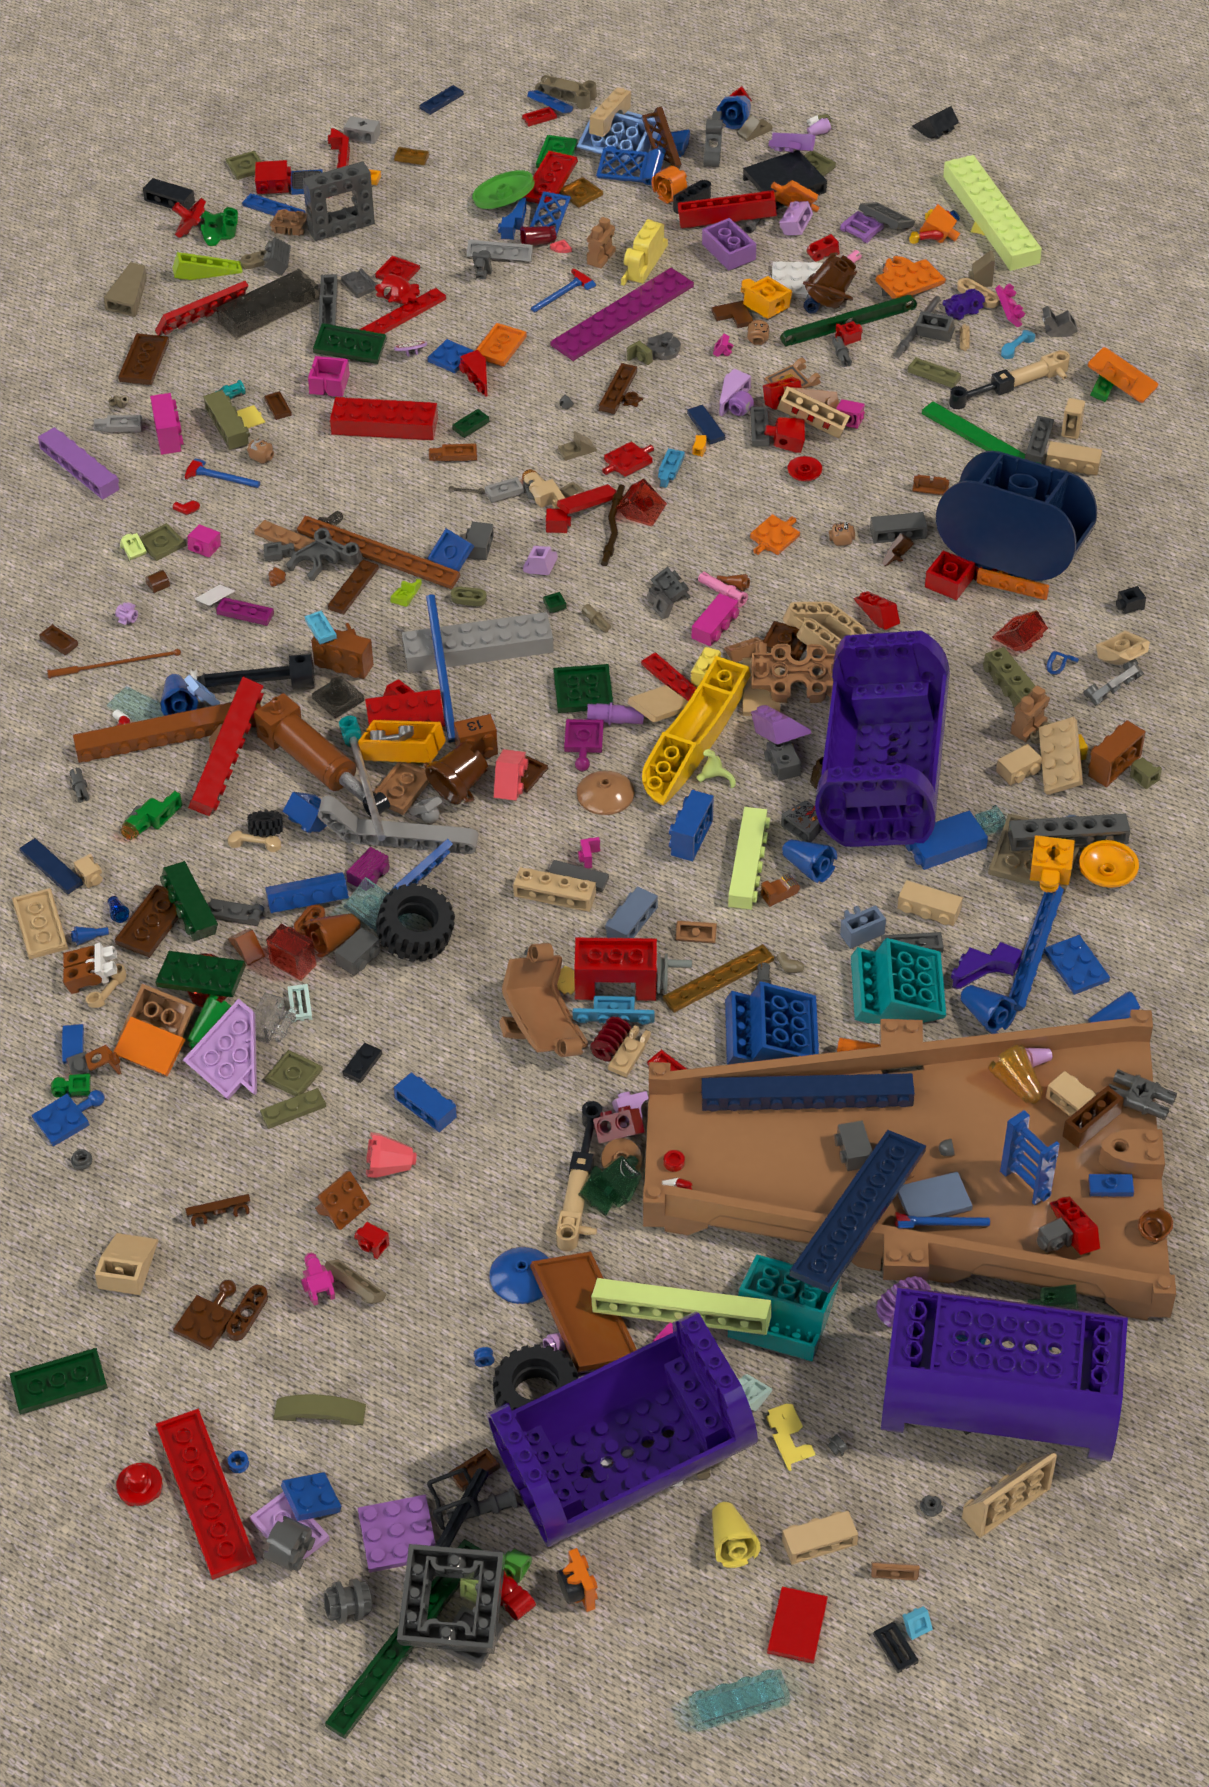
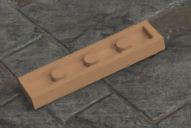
(279, 534)

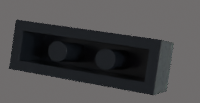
(168, 194)

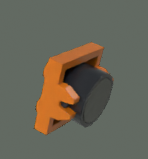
(576, 1582)

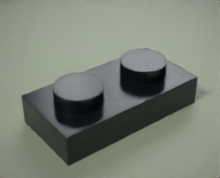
(362, 1062)

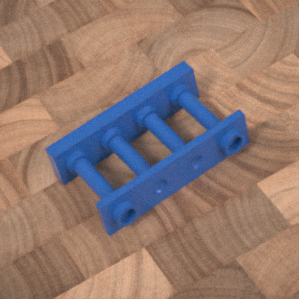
(1014, 1157)

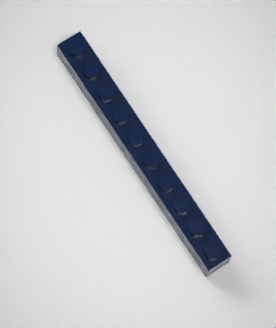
(807, 1092)

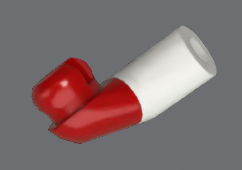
(121, 717)
(678, 1182)

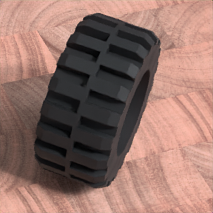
(418, 901)
(527, 1364)

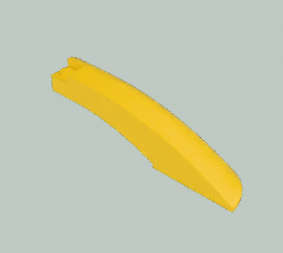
(694, 730)

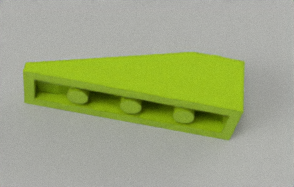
(198, 267)

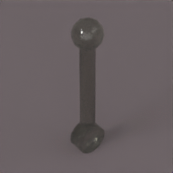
(480, 491)

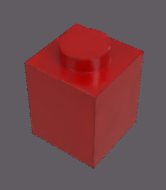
(557, 521)

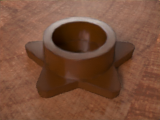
(631, 395)

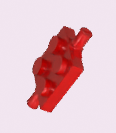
(628, 459)

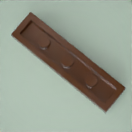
(618, 388)
(353, 587)

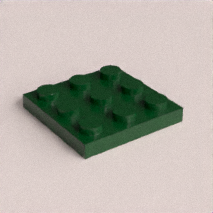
(582, 686)

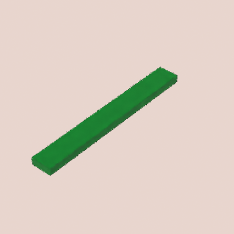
(968, 430)

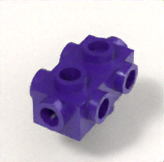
(964, 304)

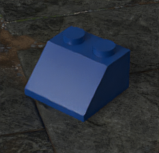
(304, 809)

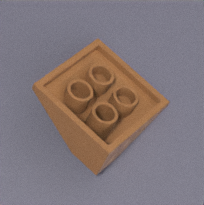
(160, 1010)

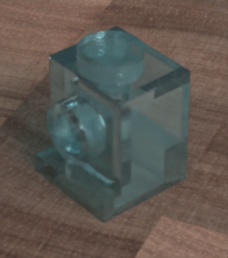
(991, 820)

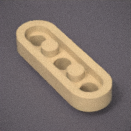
(991, 298)

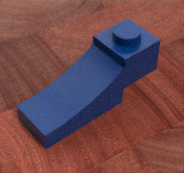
(513, 221)

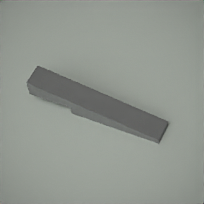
(328, 299)

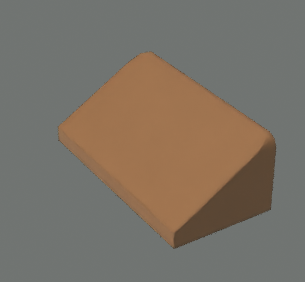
(742, 649)
(696, 931)
(894, 1570)

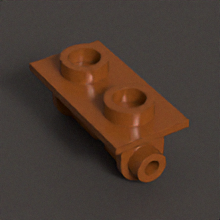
(936, 486)

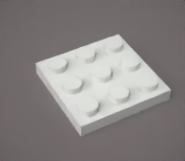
(793, 275)

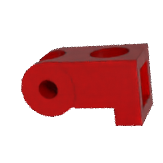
(823, 248)

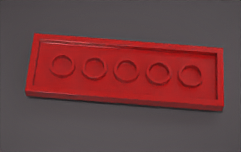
(198, 309)

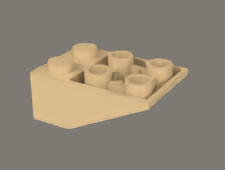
(125, 1263)

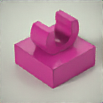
(723, 346)

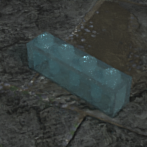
(738, 1699)

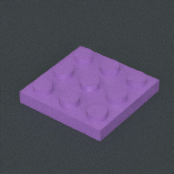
(391, 1528)

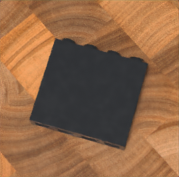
(784, 169)

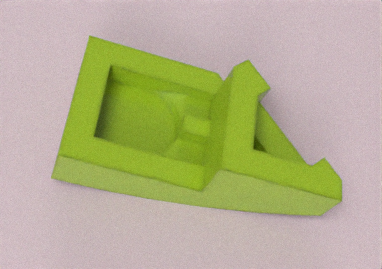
(405, 594)

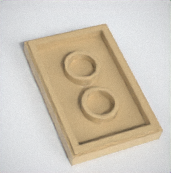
(658, 703)

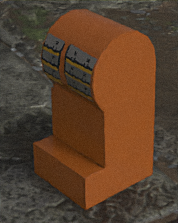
(779, 889)

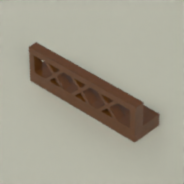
(666, 136)

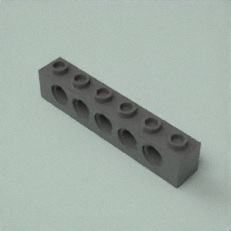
(1078, 828)

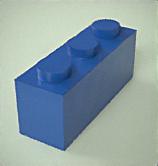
(425, 1102)

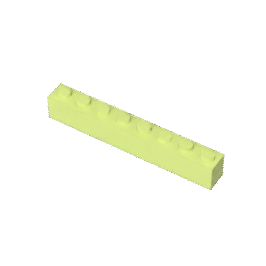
(671, 1304)

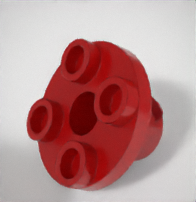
(139, 1484)

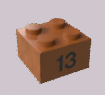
(479, 733)

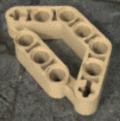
(821, 623)

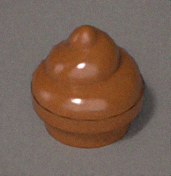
(276, 576)

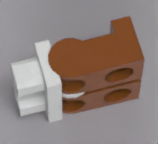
(88, 966)

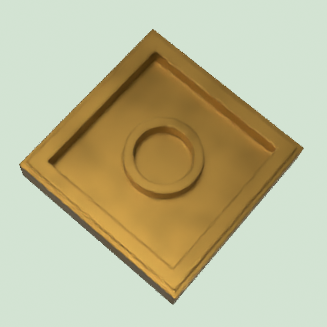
(581, 192)

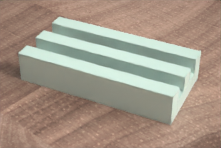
(301, 1016)

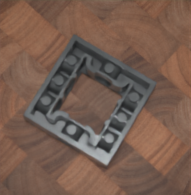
(332, 183)
(430, 1561)

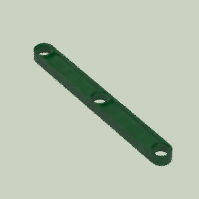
(860, 316)

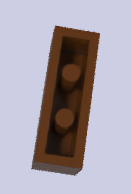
(1093, 1117)

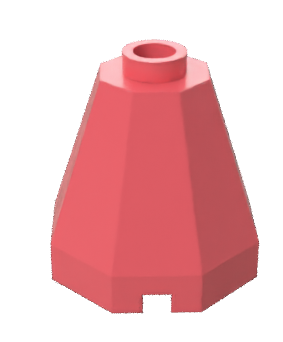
(388, 1156)

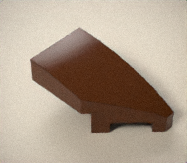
(897, 549)

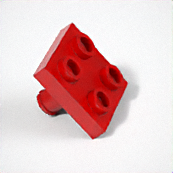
(189, 217)

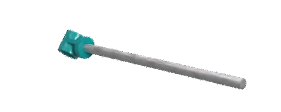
(351, 734)

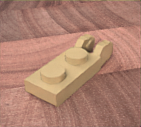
(629, 1052)

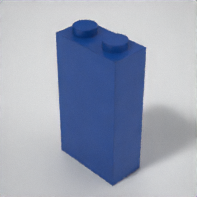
(950, 840)

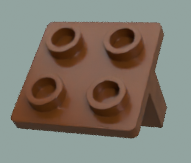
(342, 1200)

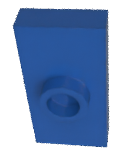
(1111, 1185)

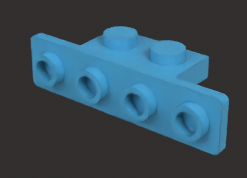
(613, 1007)

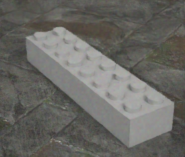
(480, 642)

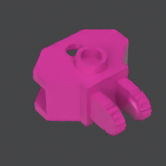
(316, 1278)

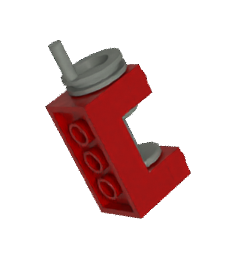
(622, 962)

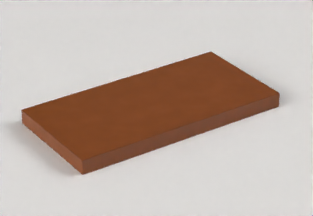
(567, 1289)

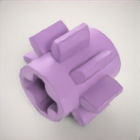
(126, 613)

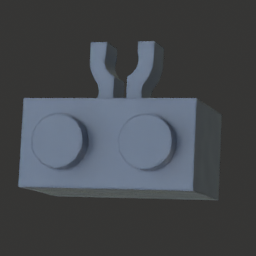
(862, 926)

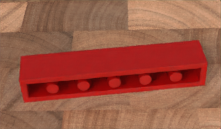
(734, 207)

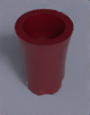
(537, 235)

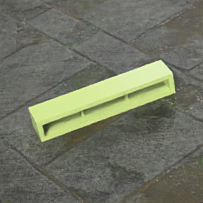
(747, 858)

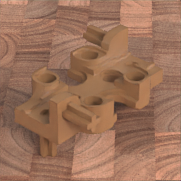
(795, 671)

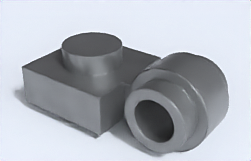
(661, 602)

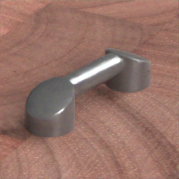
(405, 733)

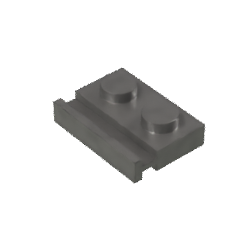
(359, 283)

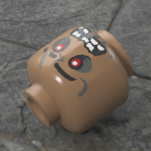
(842, 534)

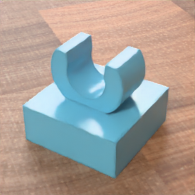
(917, 1622)

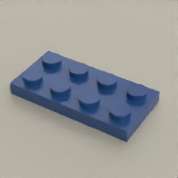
(425, 867)

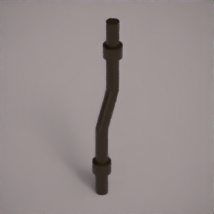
(609, 548)

